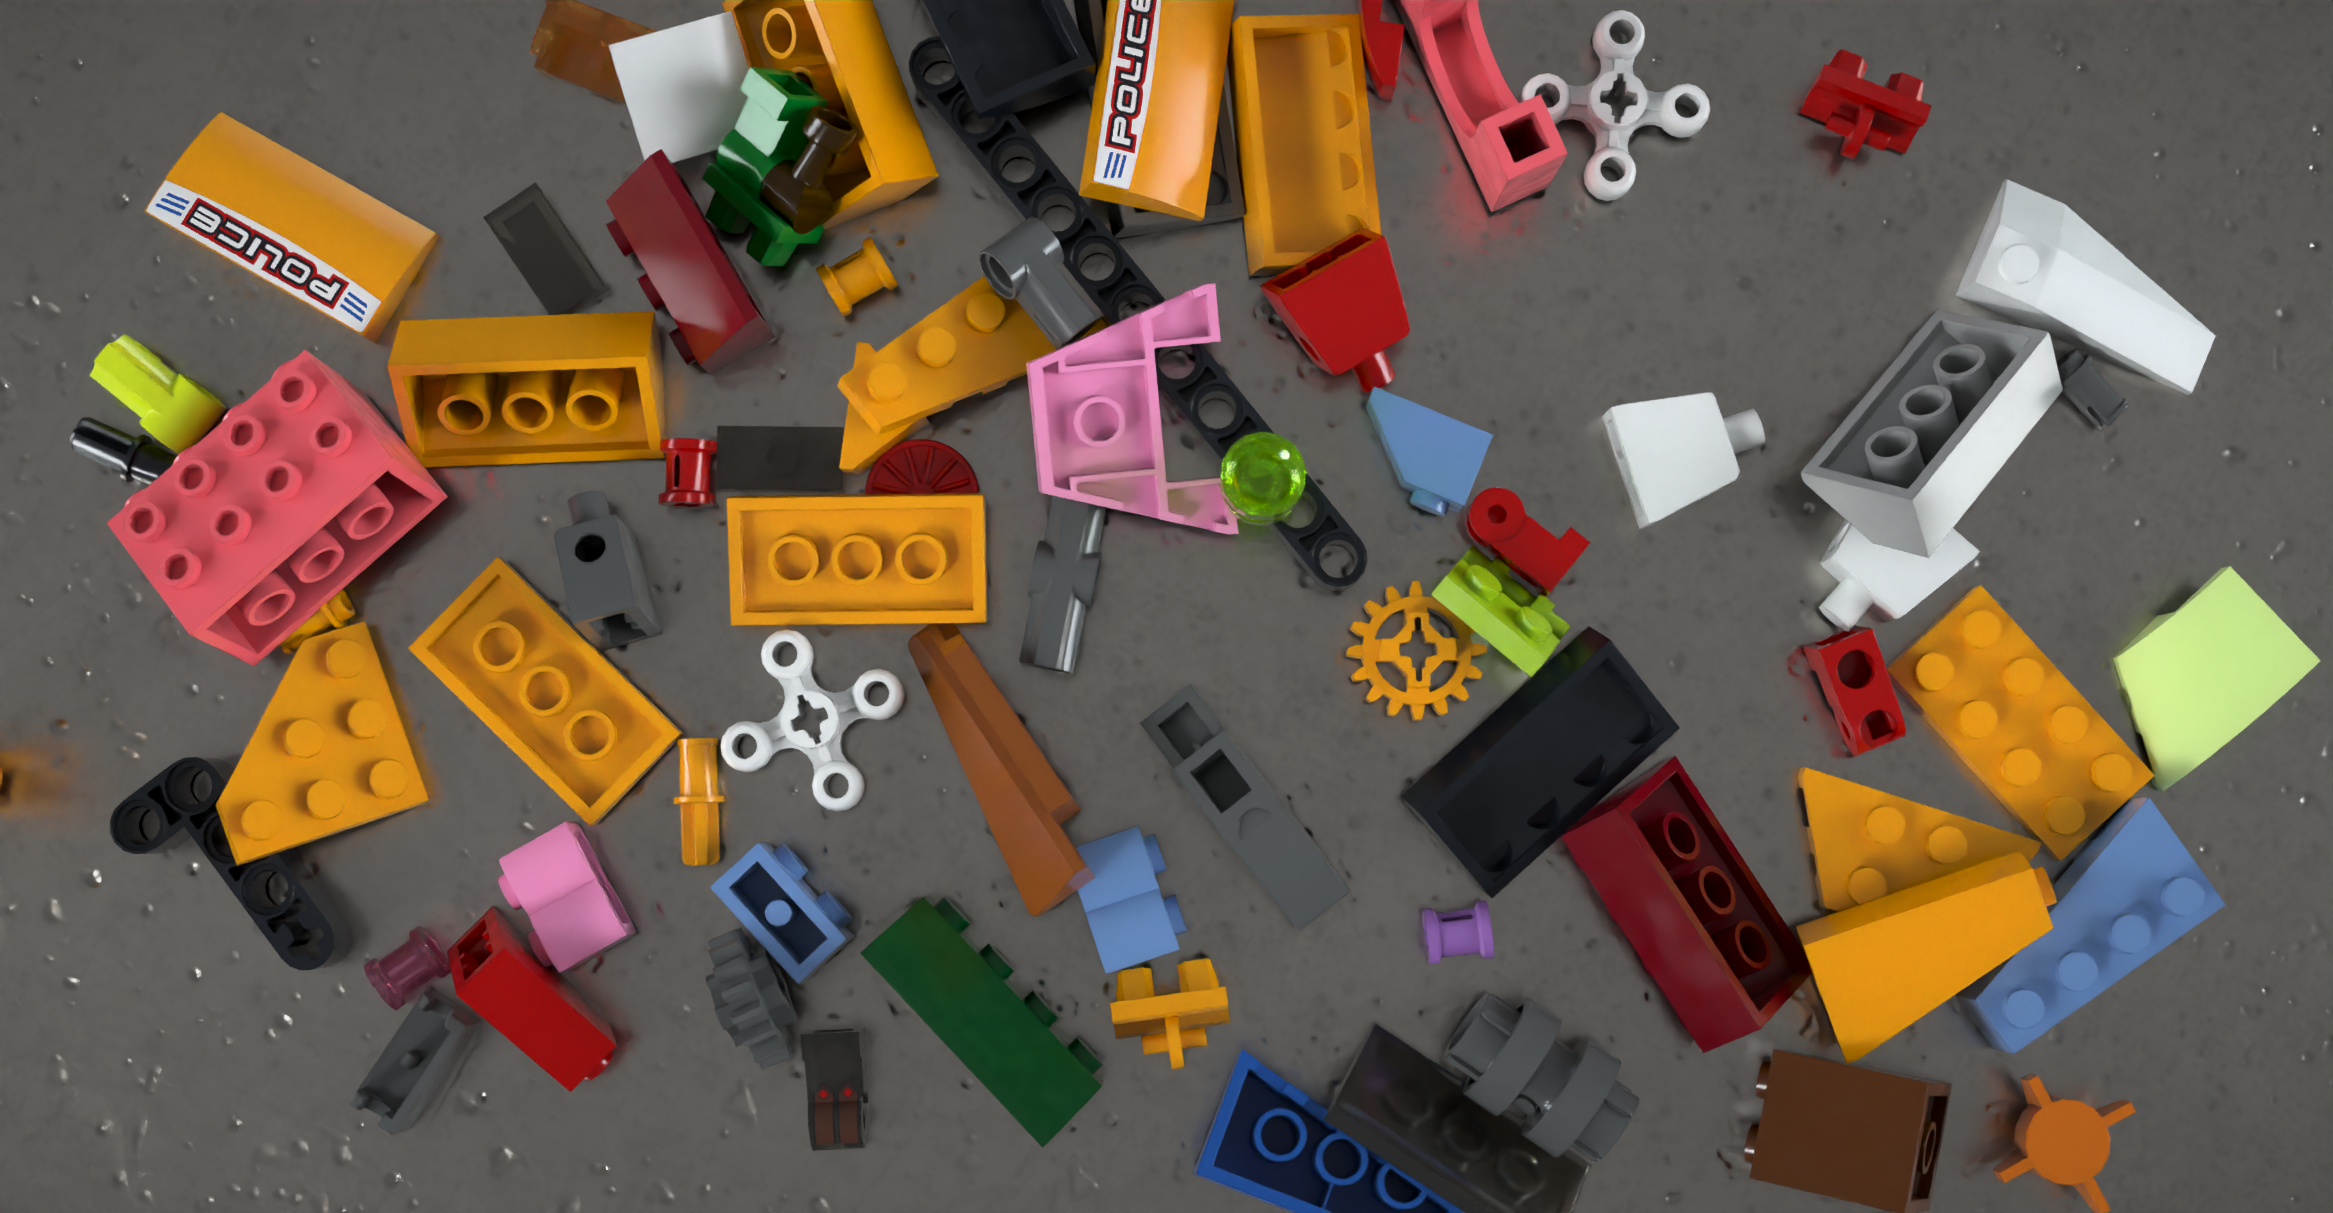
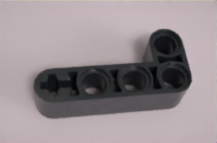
(185, 818)

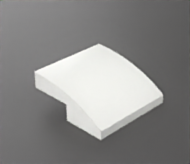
(683, 85)

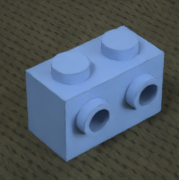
(783, 911)

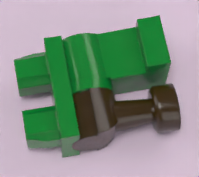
(771, 168)

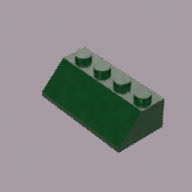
(985, 1017)

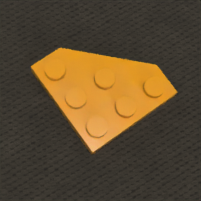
(321, 753)

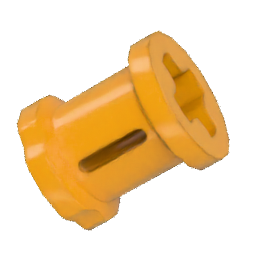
(857, 276)

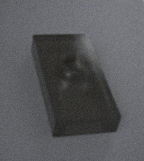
(779, 459)

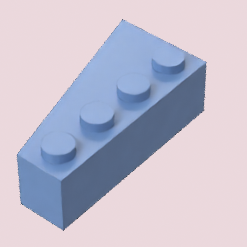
(2113, 911)

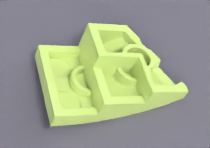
(2207, 673)

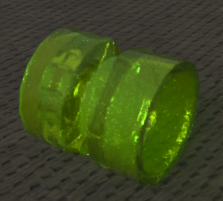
(1262, 478)

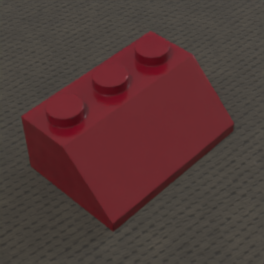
(685, 266)

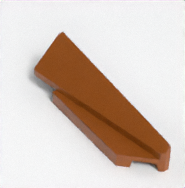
(1005, 769)

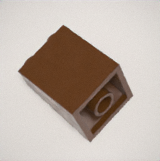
(1848, 1131)

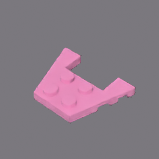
(1102, 418)

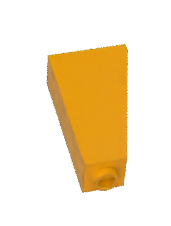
(1921, 946)

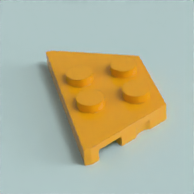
(1884, 844)

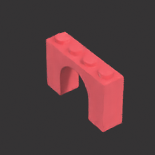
(1506, 142)

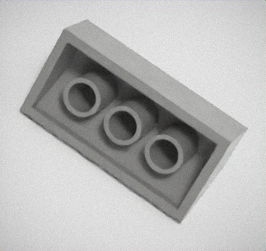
(1935, 429)

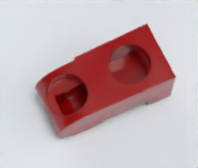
(1505, 531)
(1857, 688)

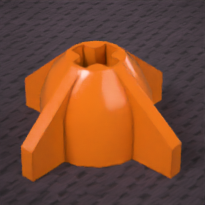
(2063, 1141)

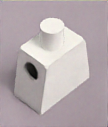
(1677, 451)
(1885, 577)

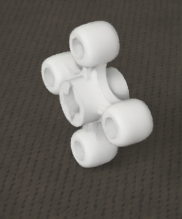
(1640, 105)
(783, 730)

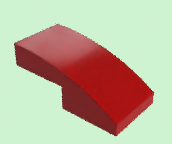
(1380, 48)

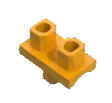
(1175, 1017)

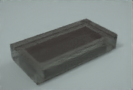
(546, 252)

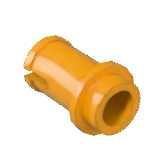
(330, 615)

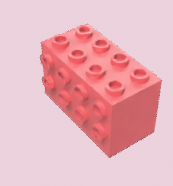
(275, 510)

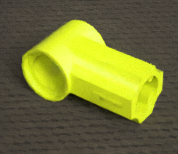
(169, 403)

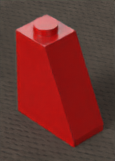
(529, 1002)

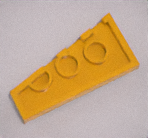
(951, 354)

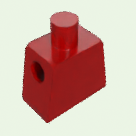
(1344, 307)

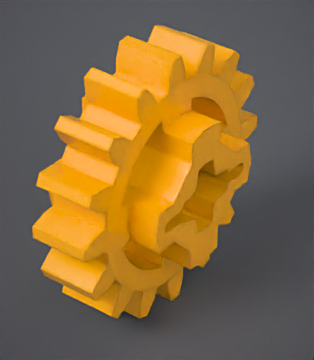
(1386, 651)

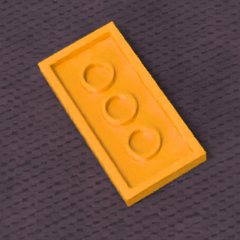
(857, 559)
(545, 691)
(2018, 723)

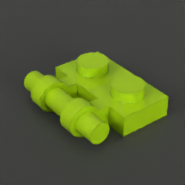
(1502, 610)

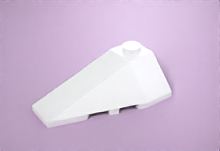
(2065, 279)

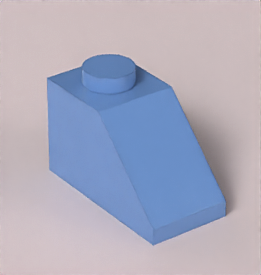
(1428, 451)

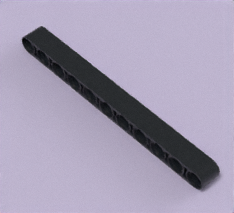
(1125, 284)

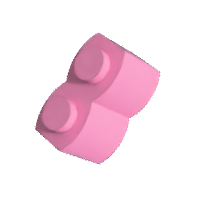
(565, 897)

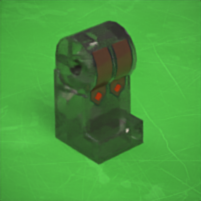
(836, 1087)

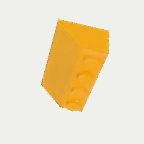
(848, 61)
(530, 388)

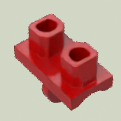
(1864, 109)

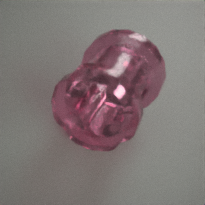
(407, 968)

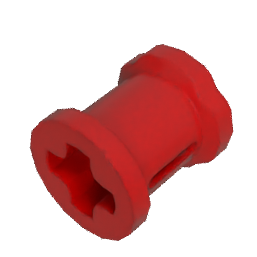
(687, 473)

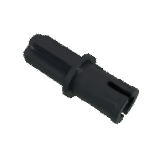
(120, 451)

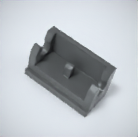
(416, 1061)

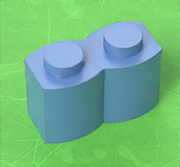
(1125, 901)

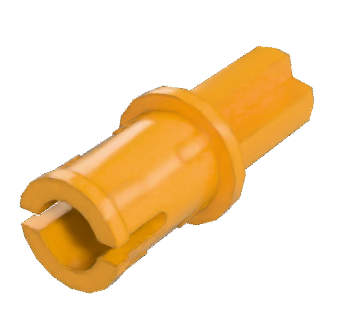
(699, 801)

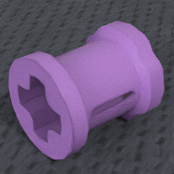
(1458, 932)

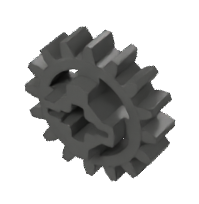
(751, 998)

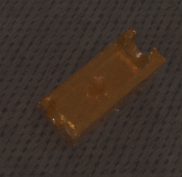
(574, 45)

